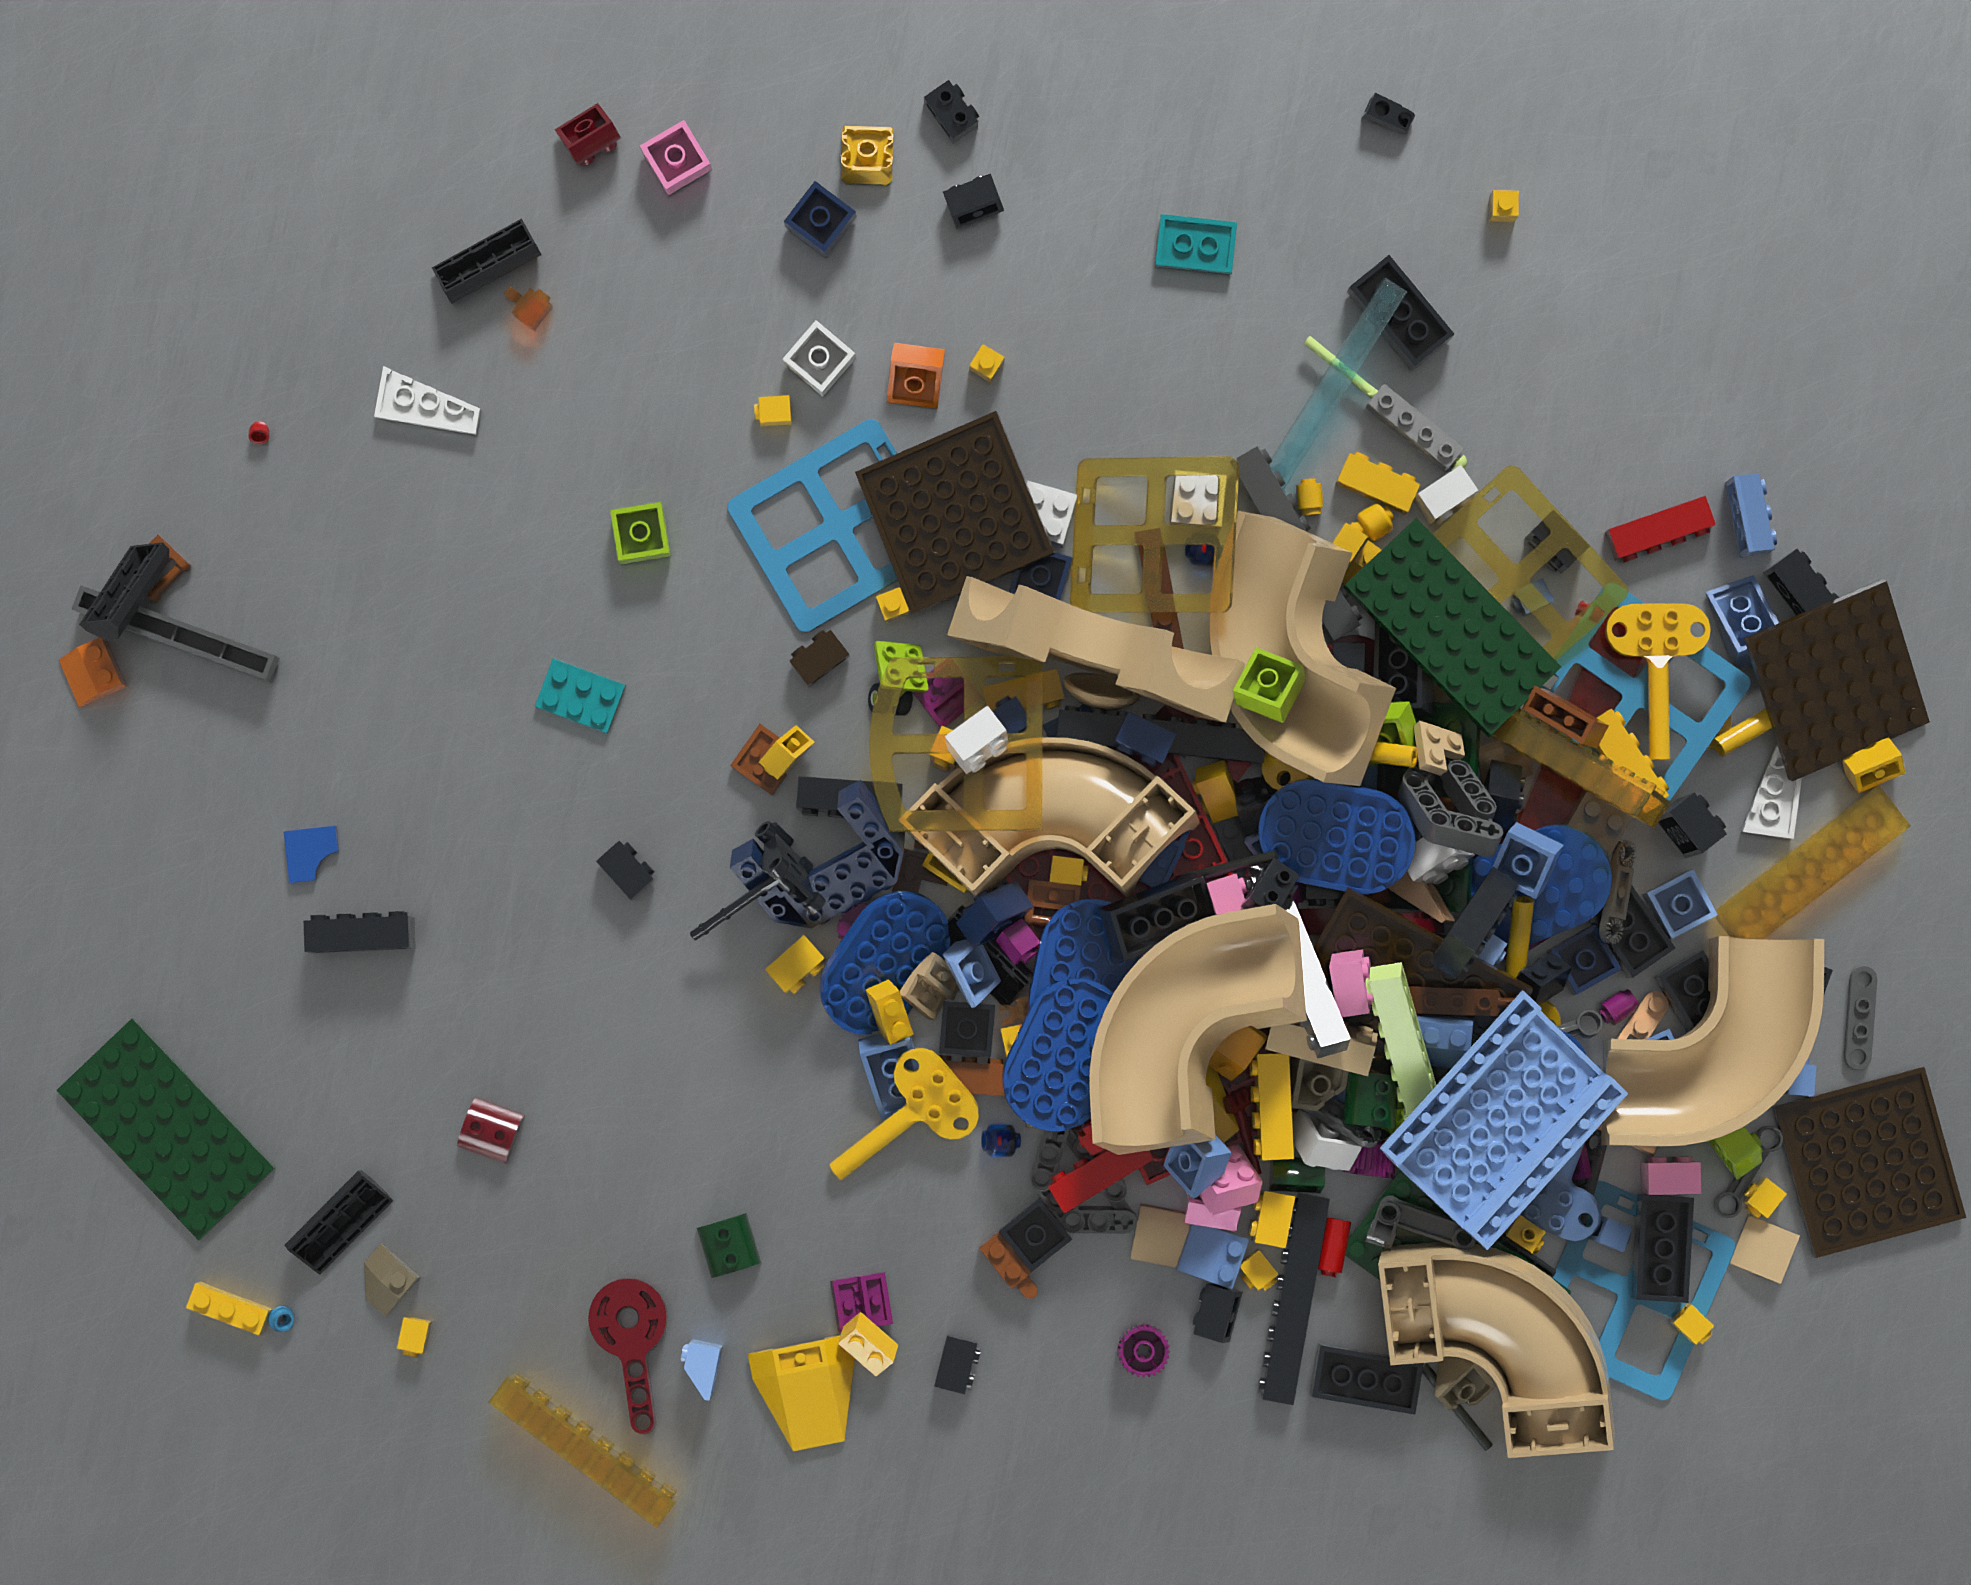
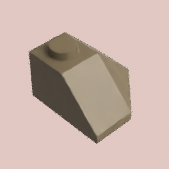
(1314, 1083)
(387, 1279)
(1461, 1382)

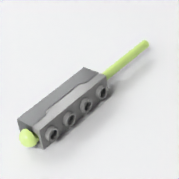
(1404, 419)

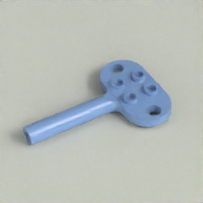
(1562, 1204)

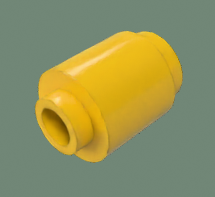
(1309, 497)

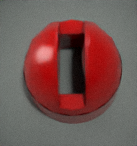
(259, 432)

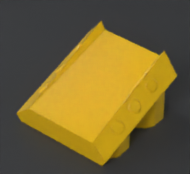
(867, 155)

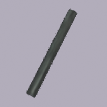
(1236, 865)
(1461, 1413)

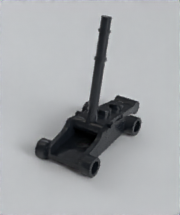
(784, 869)

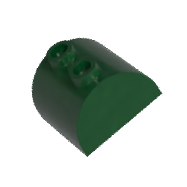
(1371, 1100)
(1296, 1176)
(729, 1245)

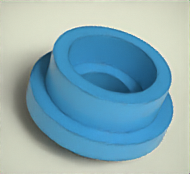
(286, 1322)

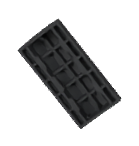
(486, 261)
(125, 590)
(1013, 977)
(339, 1222)

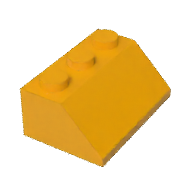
(1237, 1051)

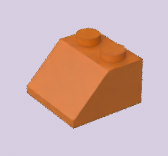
(915, 375)
(92, 671)

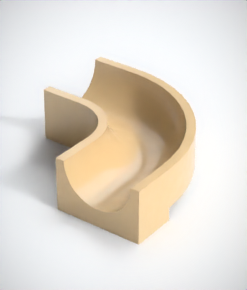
(1279, 608)
(1133, 654)
(1092, 806)
(1175, 1014)
(1734, 1060)
(1513, 1327)

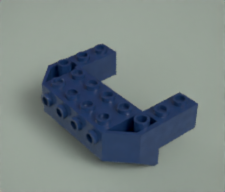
(841, 880)

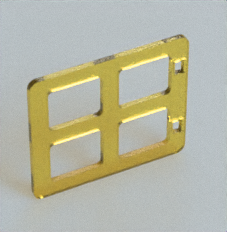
(1156, 534)
(1515, 578)

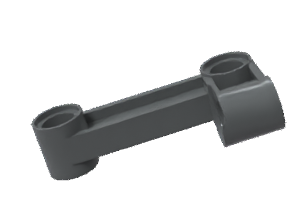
(1414, 1219)

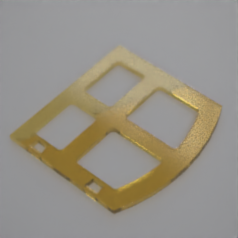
(885, 744)

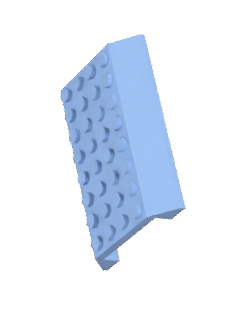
(1503, 1121)

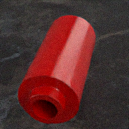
(1334, 1246)

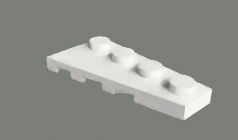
(417, 404)
(1775, 802)

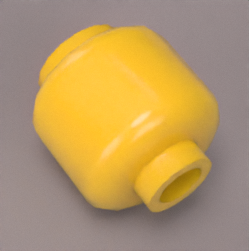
(1375, 521)

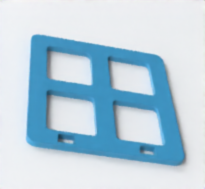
(837, 527)
(1635, 696)
(1573, 1264)

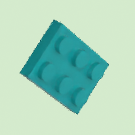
(1196, 244)
(580, 696)

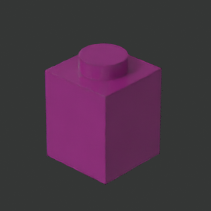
(1018, 942)

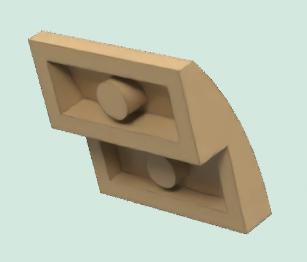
(929, 986)
(1159, 1235)
(1764, 1249)

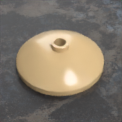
(1099, 691)

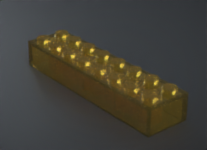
(1583, 767)
(1812, 866)
(584, 1449)

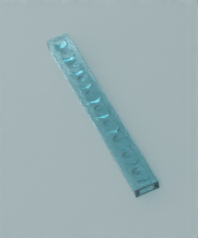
(1336, 379)

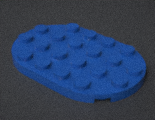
(1339, 835)
(1574, 890)
(880, 945)
(1077, 948)
(1051, 1056)

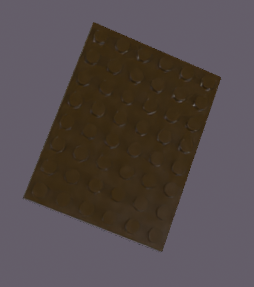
(1393, 939)

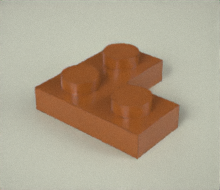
(752, 752)

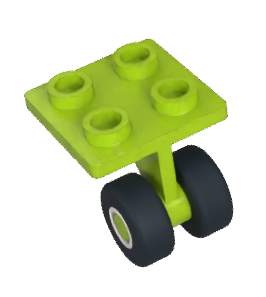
(884, 652)

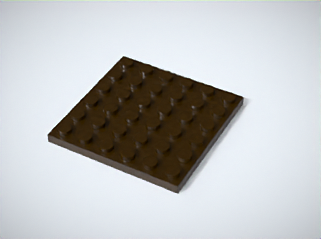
(954, 512)
(1836, 679)
(1869, 1162)

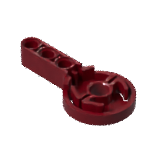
(1316, 919)
(630, 1343)

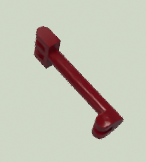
(1235, 1105)

